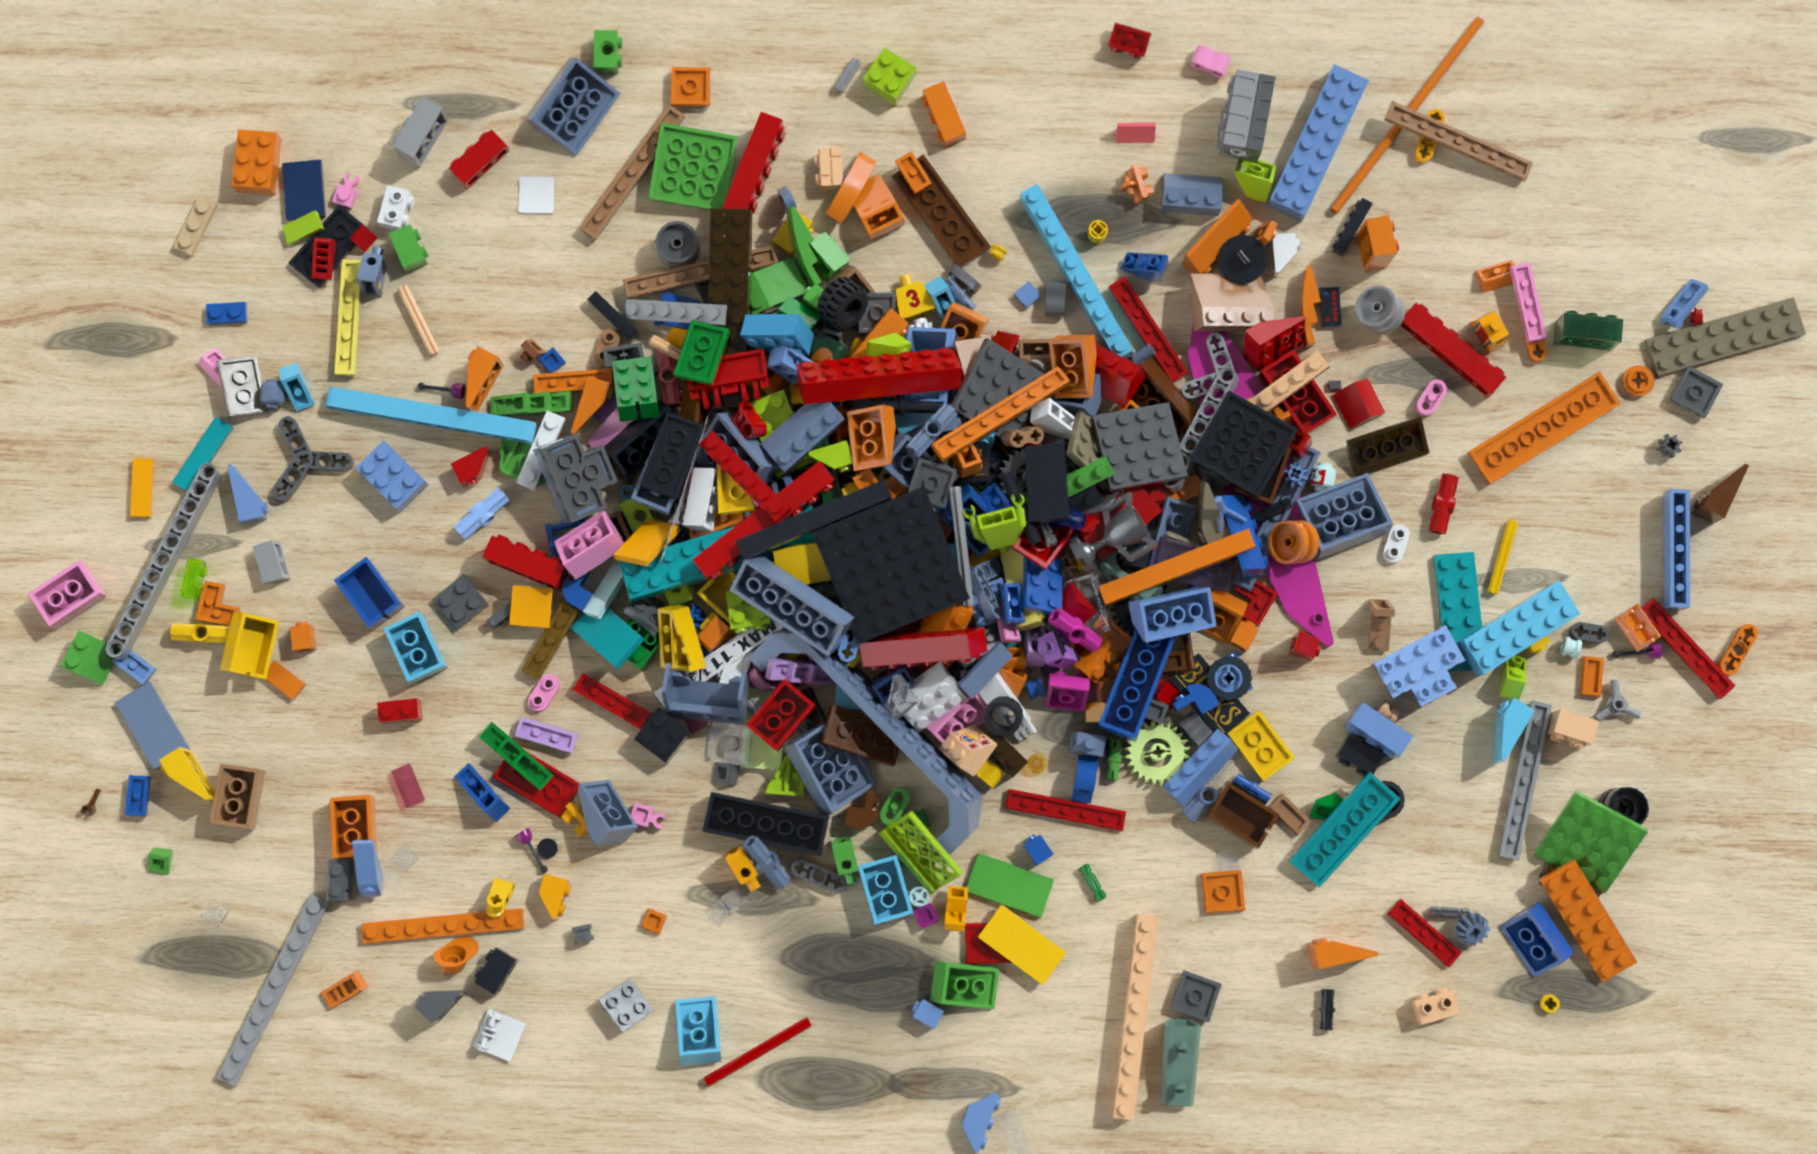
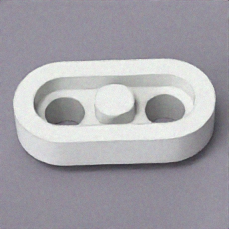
(1396, 543)

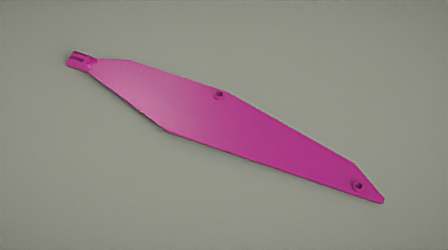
(1296, 583)

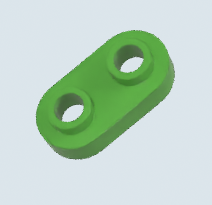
(894, 806)

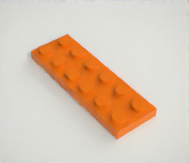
(1588, 920)

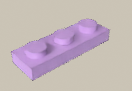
(546, 735)

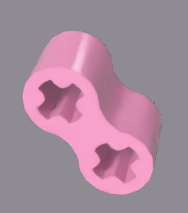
(1210, 61)

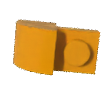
(956, 908)

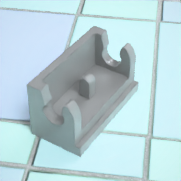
(271, 562)

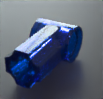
(1076, 521)

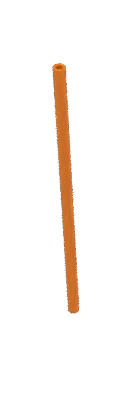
(1414, 105)

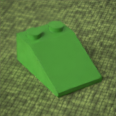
(774, 285)
(964, 984)

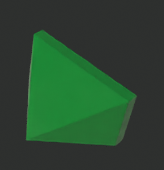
(1325, 805)

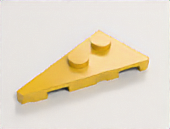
(731, 496)

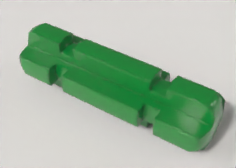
(1092, 882)

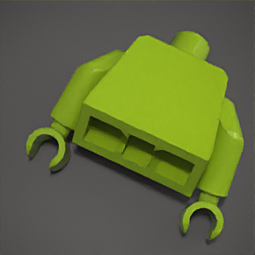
(1000, 527)

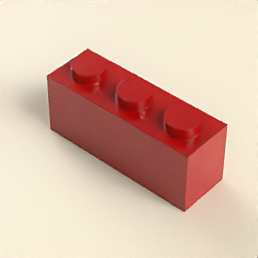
(478, 158)

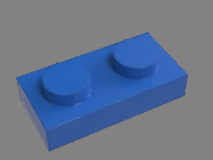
(226, 313)
(995, 498)
(137, 795)

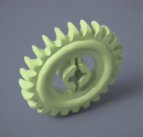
(1176, 751)

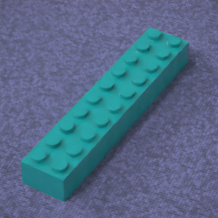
(678, 567)

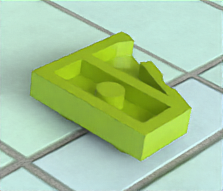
(786, 780)

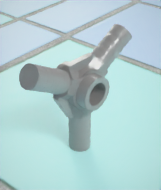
(1616, 705)

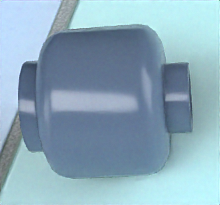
(272, 394)

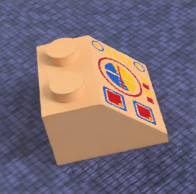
(968, 748)

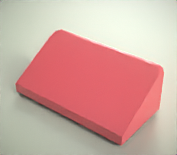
(1135, 132)

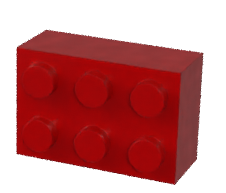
(781, 715)

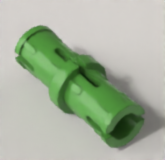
(1113, 759)

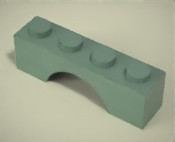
(1113, 571)

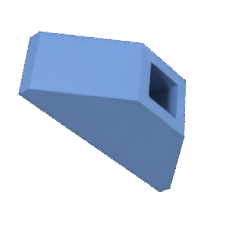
(978, 1119)

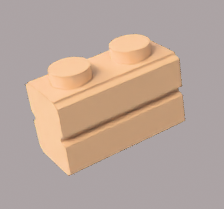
(830, 169)

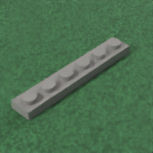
(675, 311)

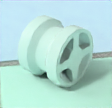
(1571, 647)
(919, 896)

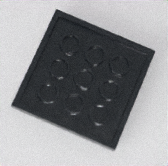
(1243, 444)

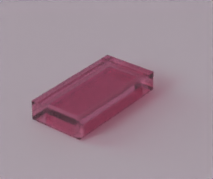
(408, 785)

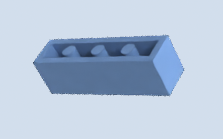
(1200, 768)

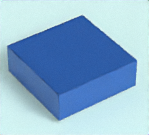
(552, 360)

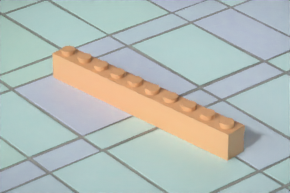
(1134, 1017)

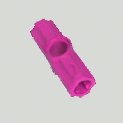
(1075, 629)

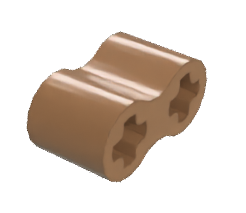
(1022, 436)

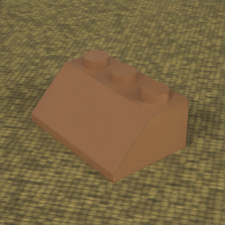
(237, 796)

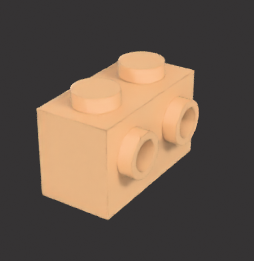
(1435, 1006)

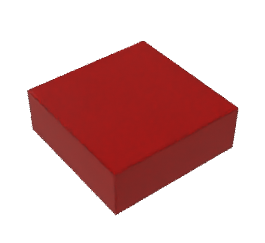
(363, 238)

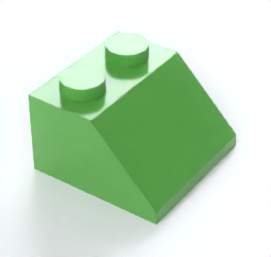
(89, 657)

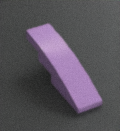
(798, 672)

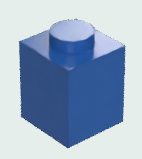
(1037, 849)

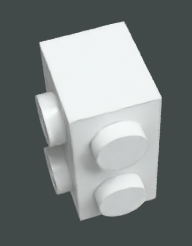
(395, 208)

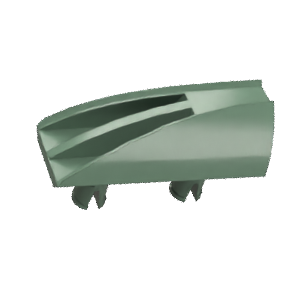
(1180, 1061)

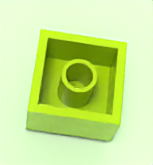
(889, 76)

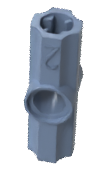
(923, 438)
(766, 862)

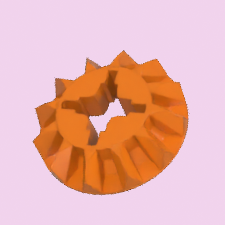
(1644, 374)

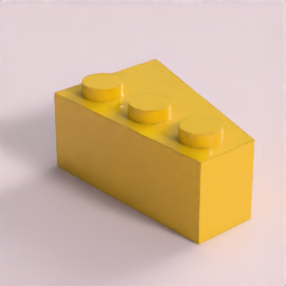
(679, 639)

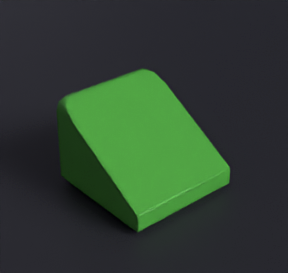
(160, 860)

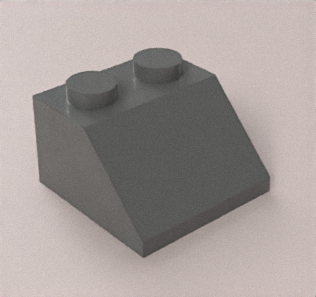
(437, 1004)

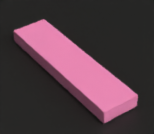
(1528, 302)

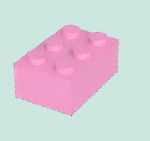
(67, 594)

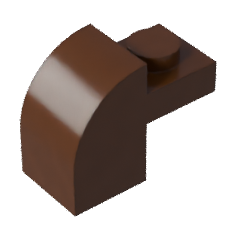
(863, 818)

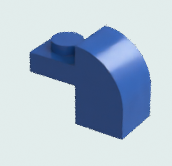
(575, 594)
(1199, 695)
(1084, 779)

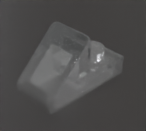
(900, 697)

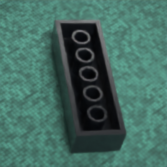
(770, 823)

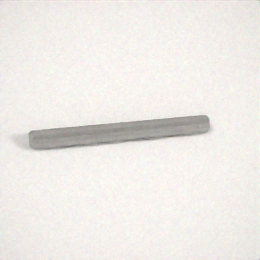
(960, 540)

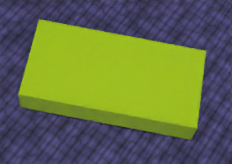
(302, 228)

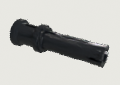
(902, 406)

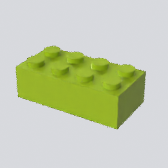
(774, 412)

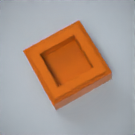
(654, 921)

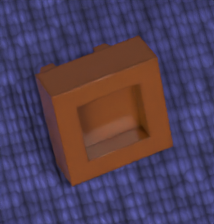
(532, 350)

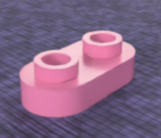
(1430, 398)
(544, 693)

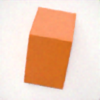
(715, 633)

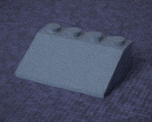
(573, 105)
(747, 449)
(1345, 514)
(827, 772)

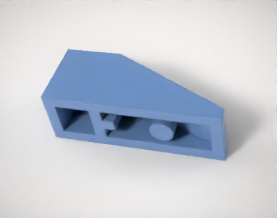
(248, 503)
(367, 868)

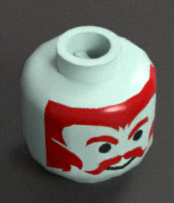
(1322, 476)

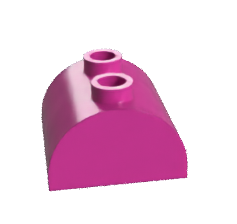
(1067, 691)

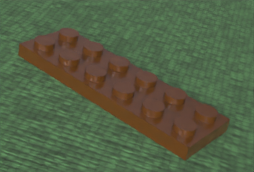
(945, 217)

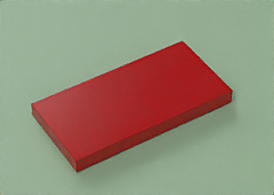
(1144, 506)
(553, 796)

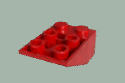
(1272, 340)

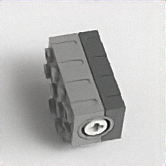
(1245, 115)

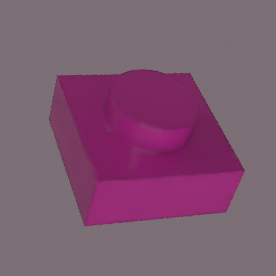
(925, 915)

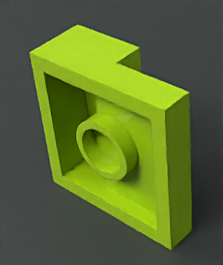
(744, 615)

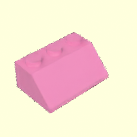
(589, 544)
(964, 715)

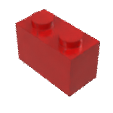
(399, 711)

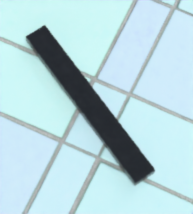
(813, 519)

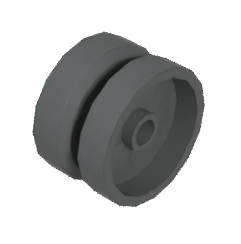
(673, 234)

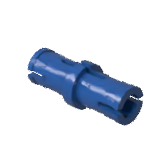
(1251, 788)

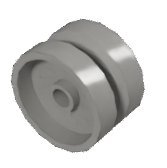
(1380, 309)

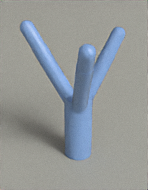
(1223, 509)

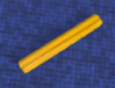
(1502, 557)

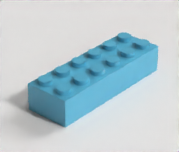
(1518, 628)

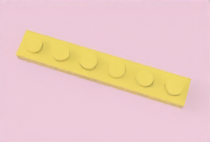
(348, 319)

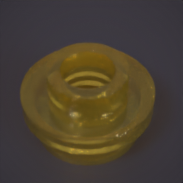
(1042, 759)

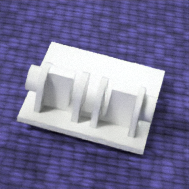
(499, 1035)

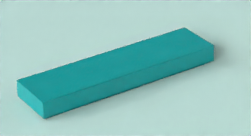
(203, 452)

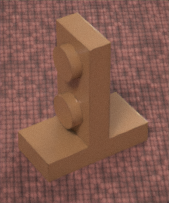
(1380, 624)

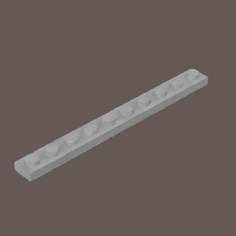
(273, 990)

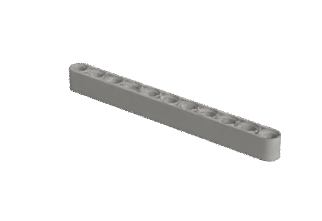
(164, 571)

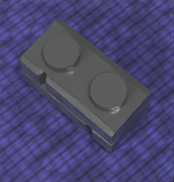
(339, 880)

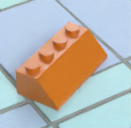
(1206, 250)
(948, 619)

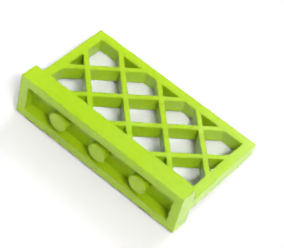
(898, 838)

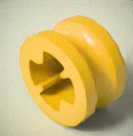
(997, 252)
(1553, 998)

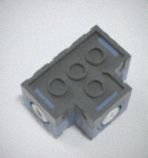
(575, 476)

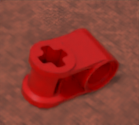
(748, 422)

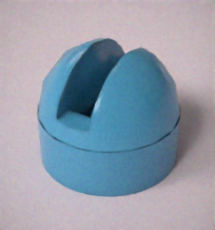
(627, 488)

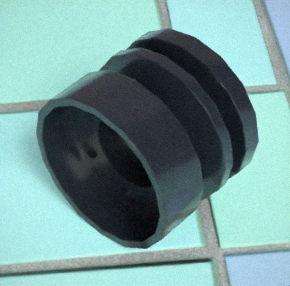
(1632, 803)

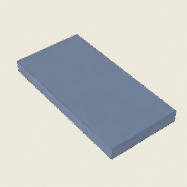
(151, 723)

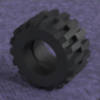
(842, 303)

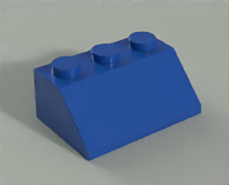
(1537, 939)

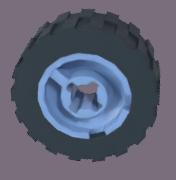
(1236, 668)

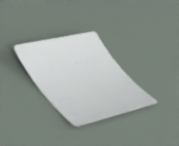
(536, 194)

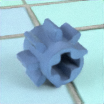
(1296, 469)

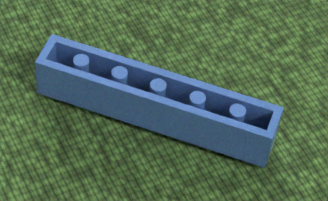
(1676, 549)

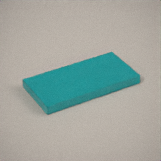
(608, 636)

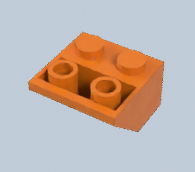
(1100, 664)

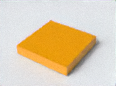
(531, 606)

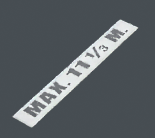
(729, 653)

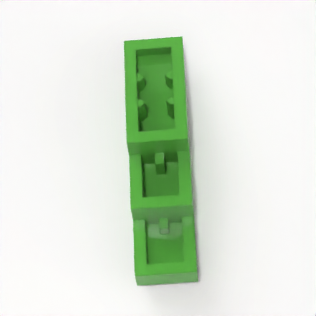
(800, 239)
(531, 404)

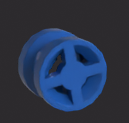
(1035, 688)

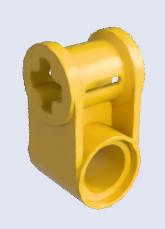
(498, 897)

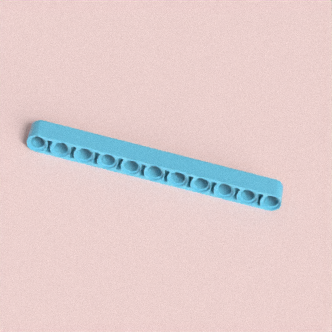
(431, 415)

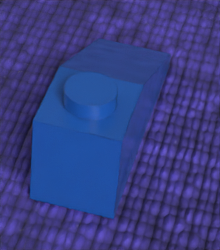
(482, 792)

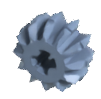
(1472, 928)

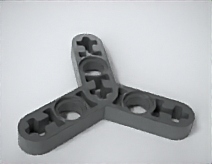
(313, 457)

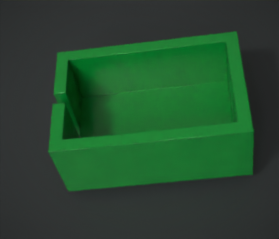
(635, 385)

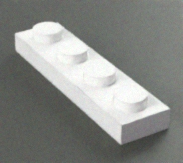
(548, 432)

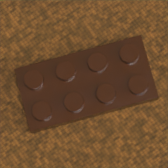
(858, 736)

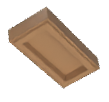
(1290, 814)

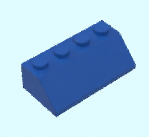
(1252, 561)

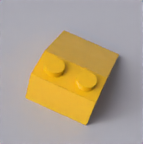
(185, 769)

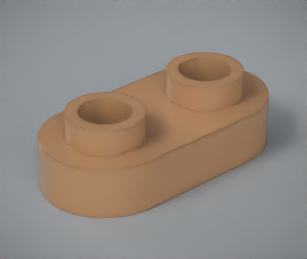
(604, 343)

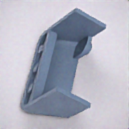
(703, 699)

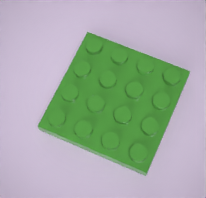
(692, 167)
(1594, 837)

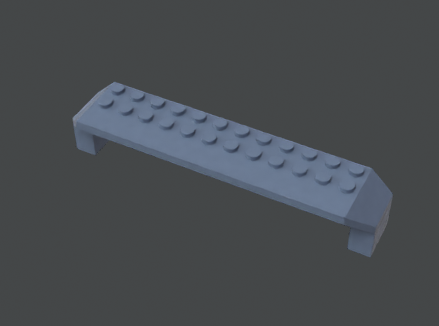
(963, 796)

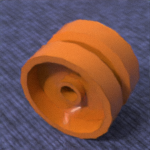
(1293, 542)

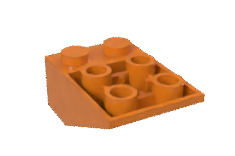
(877, 209)

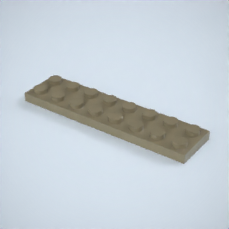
(1725, 337)

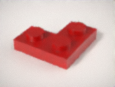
(1260, 599)

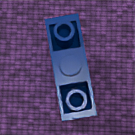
(1145, 265)

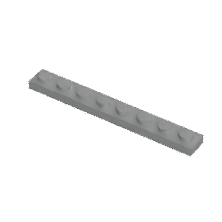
(1524, 781)

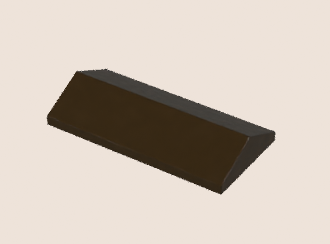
(1387, 446)

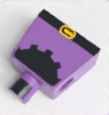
(1057, 649)

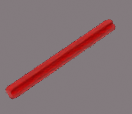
(757, 1052)

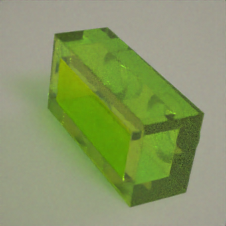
(193, 579)

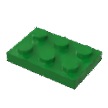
(701, 353)

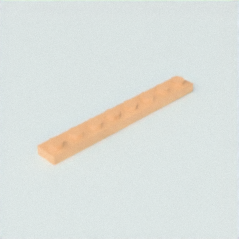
(1289, 383)

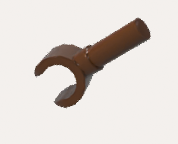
(91, 805)

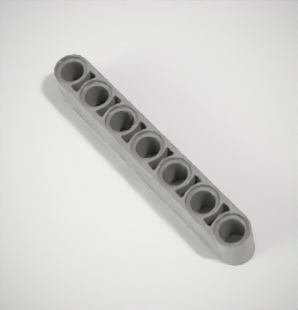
(1202, 419)

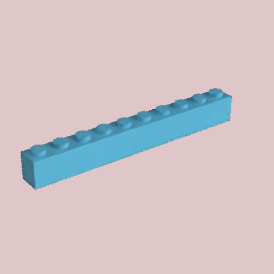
(1074, 271)

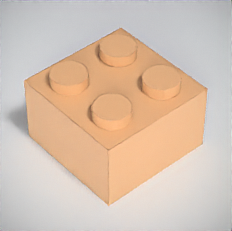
(1571, 728)

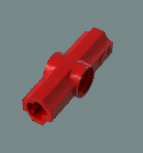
(1443, 503)

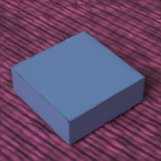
(1027, 295)

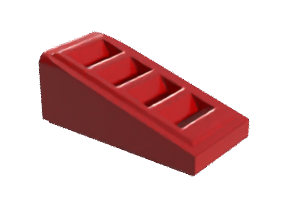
(316, 258)

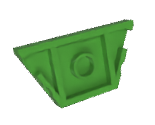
(513, 458)

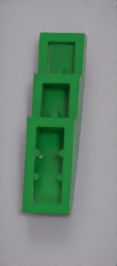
(515, 755)

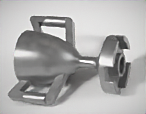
(1121, 531)

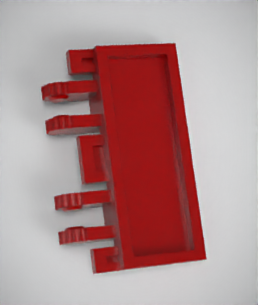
(735, 370)

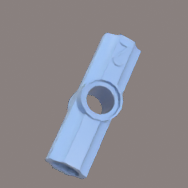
(481, 513)

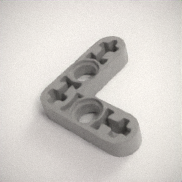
(1211, 348)

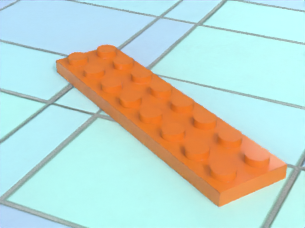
(1544, 428)

